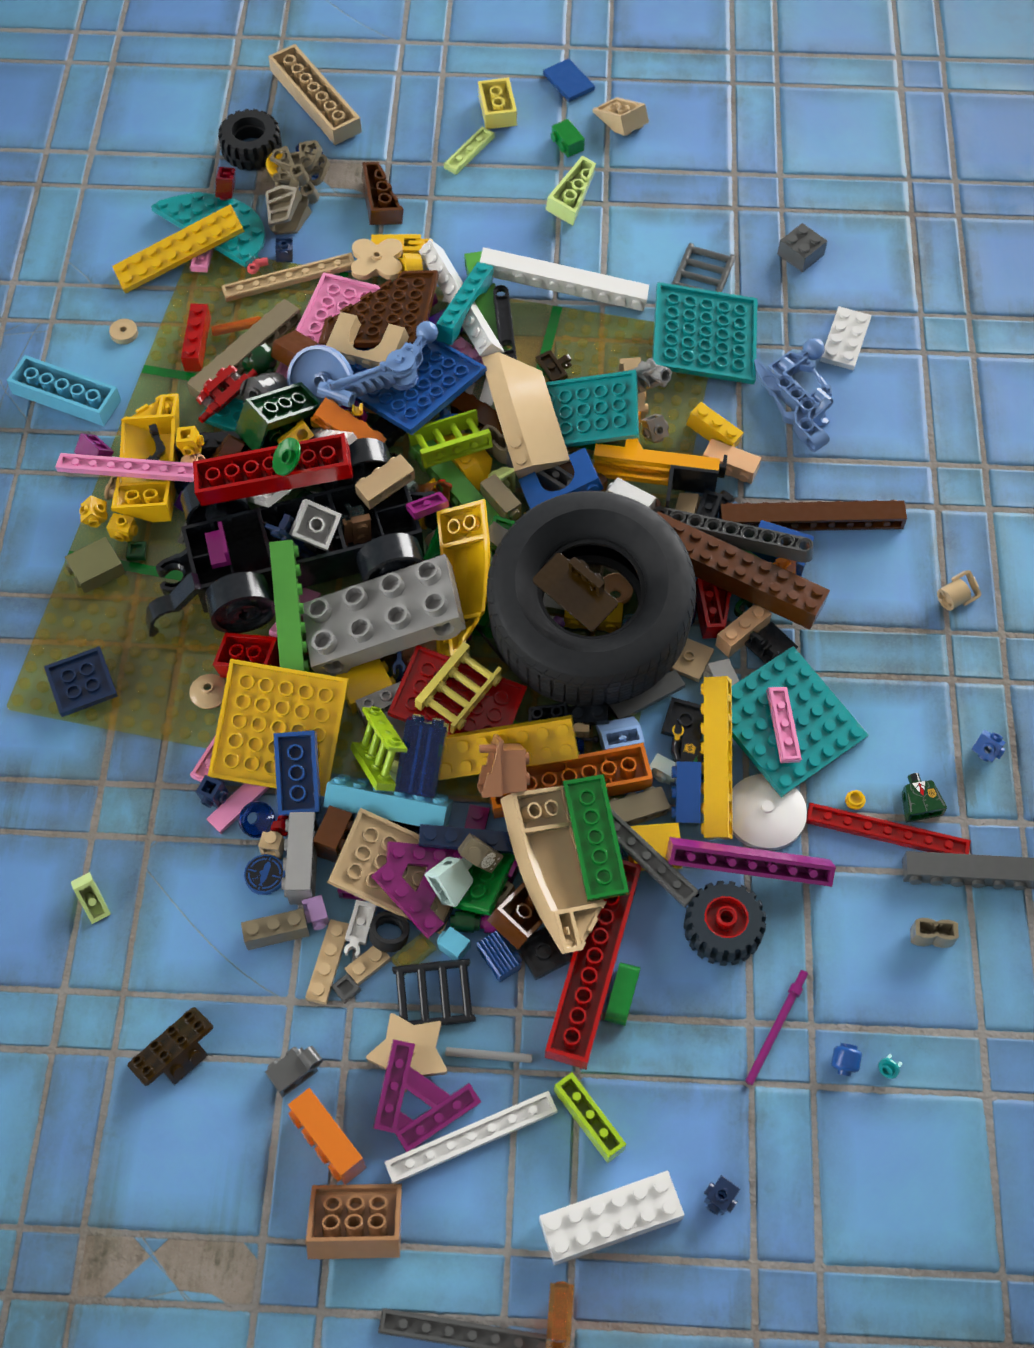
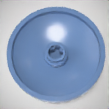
(317, 365)

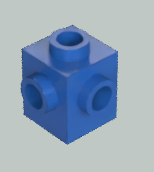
(989, 746)

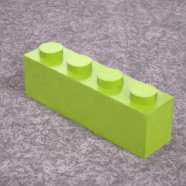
(590, 1117)

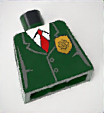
(921, 799)

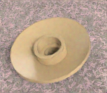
(207, 698)

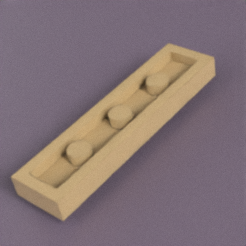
(327, 962)

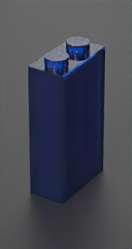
(421, 765)

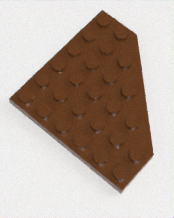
(397, 302)

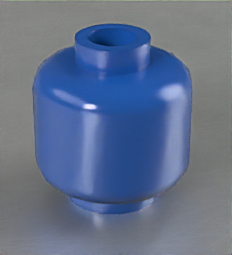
(846, 1059)

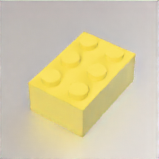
(497, 103)

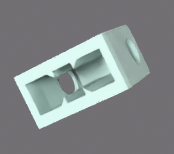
(450, 880)

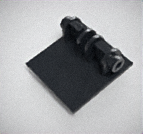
(769, 642)

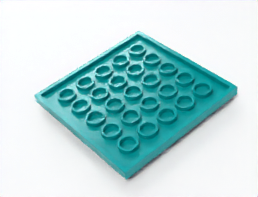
(705, 333)
(820, 720)

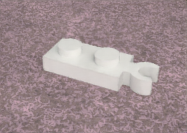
(359, 926)

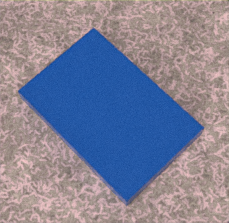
(568, 80)

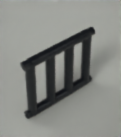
(442, 967)

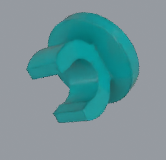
(889, 1067)

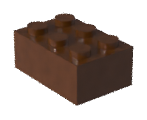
(516, 917)

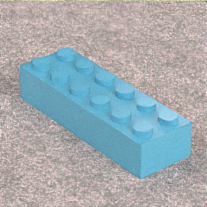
(64, 390)
(390, 805)

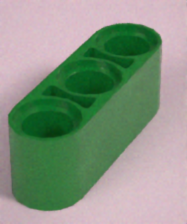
(622, 994)

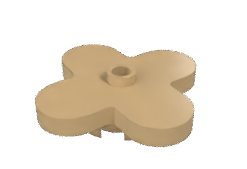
(376, 259)

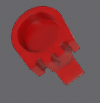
(279, 825)

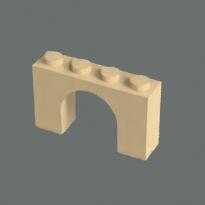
(345, 332)

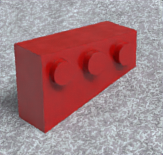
(711, 608)

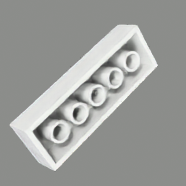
(611, 1218)

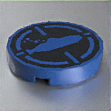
(264, 874)

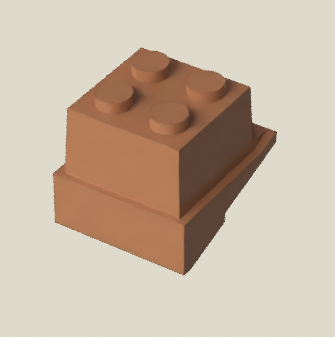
(504, 768)

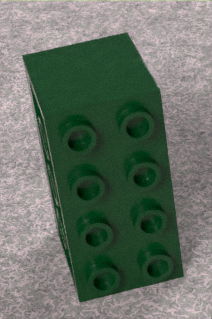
(274, 414)

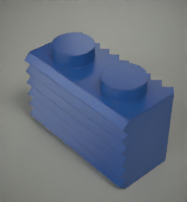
(499, 956)

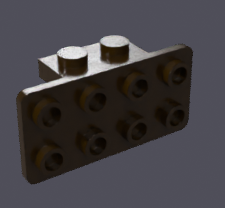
(576, 590)
(173, 1051)

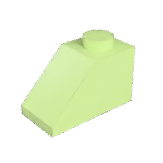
(507, 476)
(90, 898)

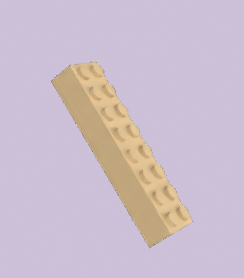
(315, 94)

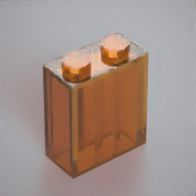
(559, 1315)

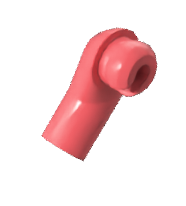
(256, 264)

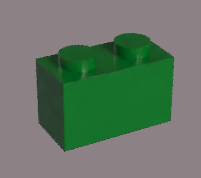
(567, 138)

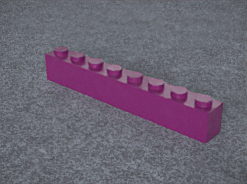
(750, 861)

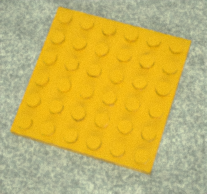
(270, 701)

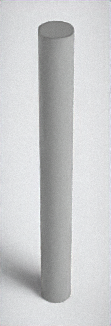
(490, 1055)

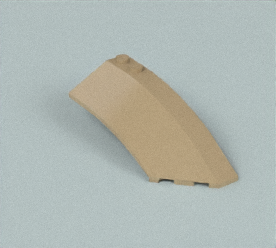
(525, 414)
(550, 864)

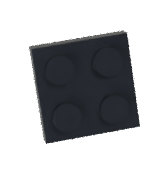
(683, 714)
(543, 954)

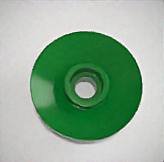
(286, 456)

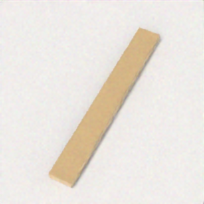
(287, 277)

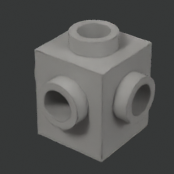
(655, 428)

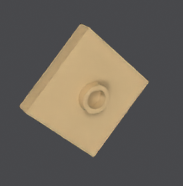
(693, 660)

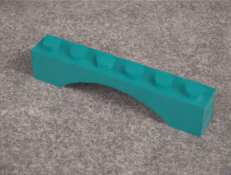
(453, 317)

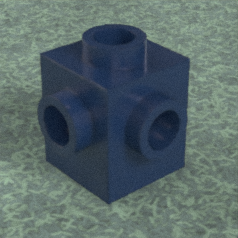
(212, 792)
(724, 1189)

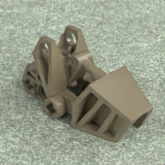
(285, 203)

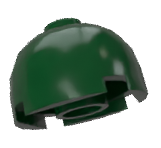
(260, 360)

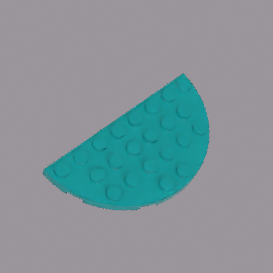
(192, 207)

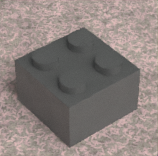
(802, 247)

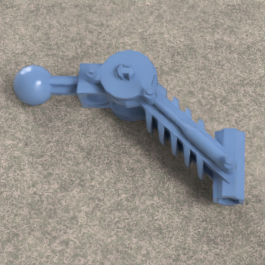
(396, 372)

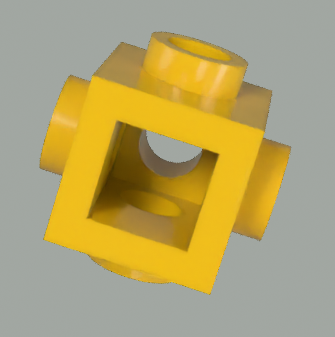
(189, 440)
(93, 511)
(122, 527)

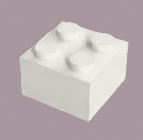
(315, 524)

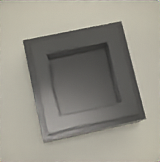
(346, 988)

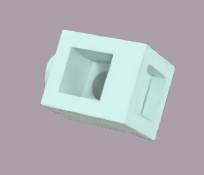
(661, 769)

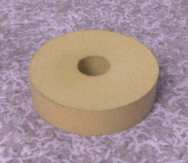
(120, 337)

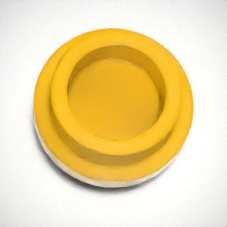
(855, 800)

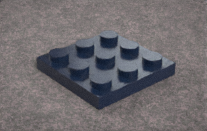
(80, 681)

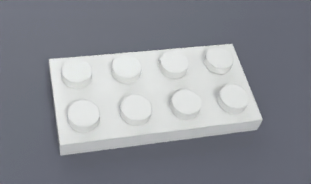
(846, 338)

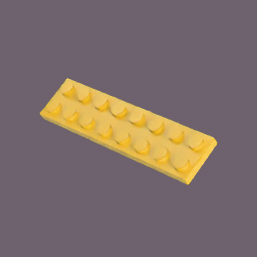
(178, 248)

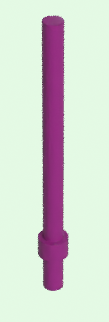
(794, 991)

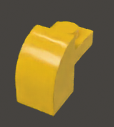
(411, 262)

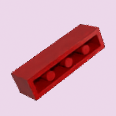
(196, 337)

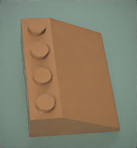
(354, 1221)

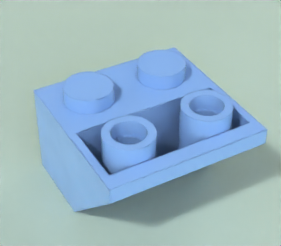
(620, 733)

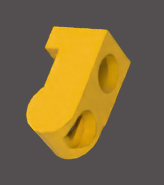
(299, 432)

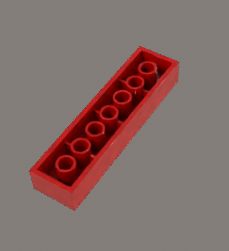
(253, 473)

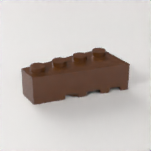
(379, 197)

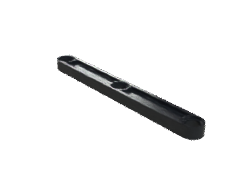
(504, 320)

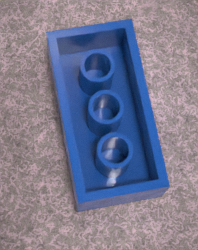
(297, 772)

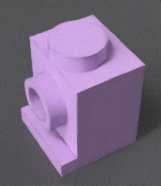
(316, 912)

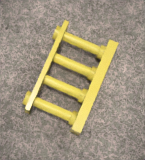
(450, 669)

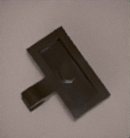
(553, 367)

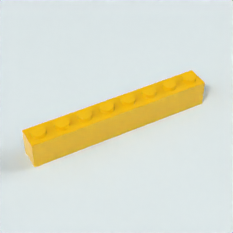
(717, 758)

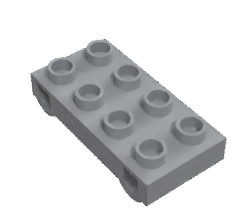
(383, 616)

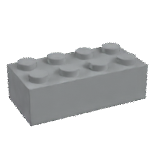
(301, 857)

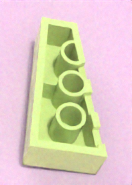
(570, 192)

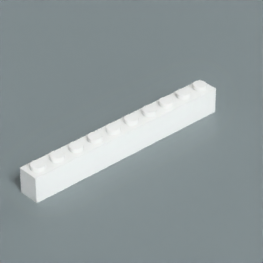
(566, 279)
(449, 283)

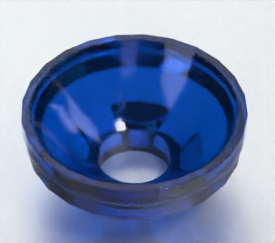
(264, 819)

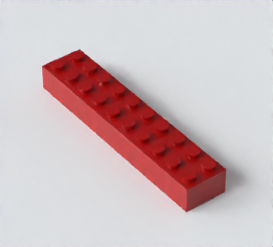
(590, 979)

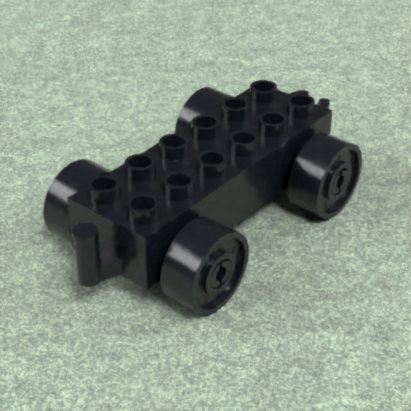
(242, 593)

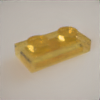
(414, 951)

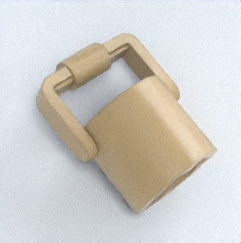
(958, 591)

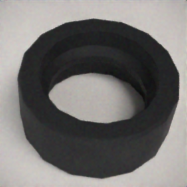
(389, 945)

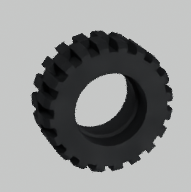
(249, 125)

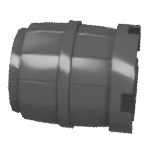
(262, 384)

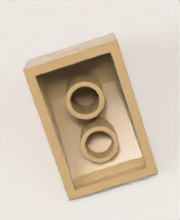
(622, 115)

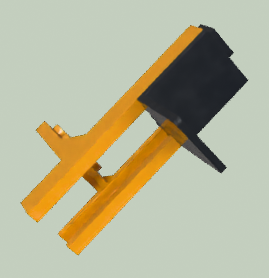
(658, 467)

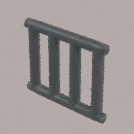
(706, 266)

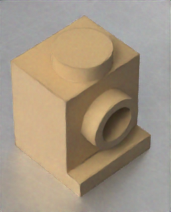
(272, 841)

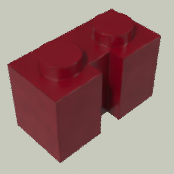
(225, 183)

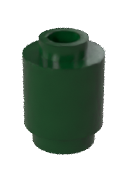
(465, 921)

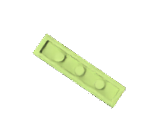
(469, 150)

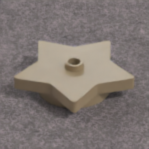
(424, 1036)

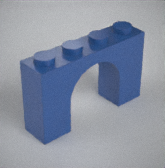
(584, 479)

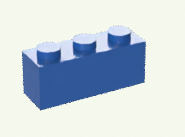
(686, 792)

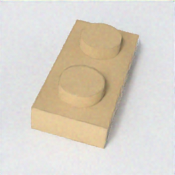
(367, 964)

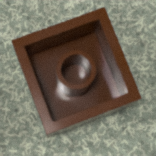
(332, 833)

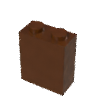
(289, 345)

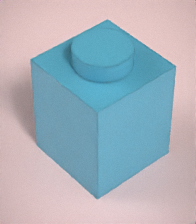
(453, 944)

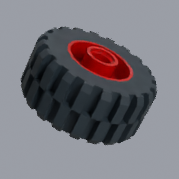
(725, 923)

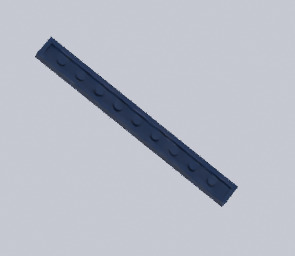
(453, 837)

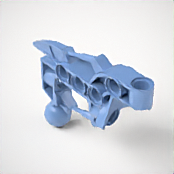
(807, 408)

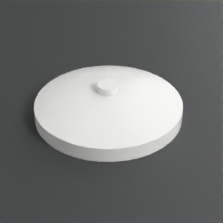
(763, 817)

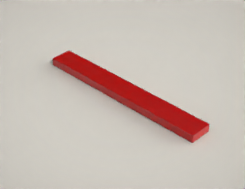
(885, 830)

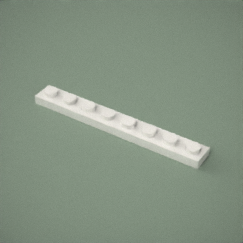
(470, 1137)

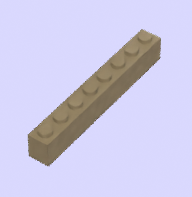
(265, 331)

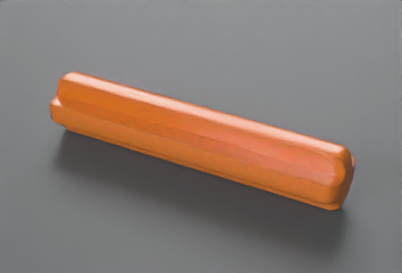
(234, 326)

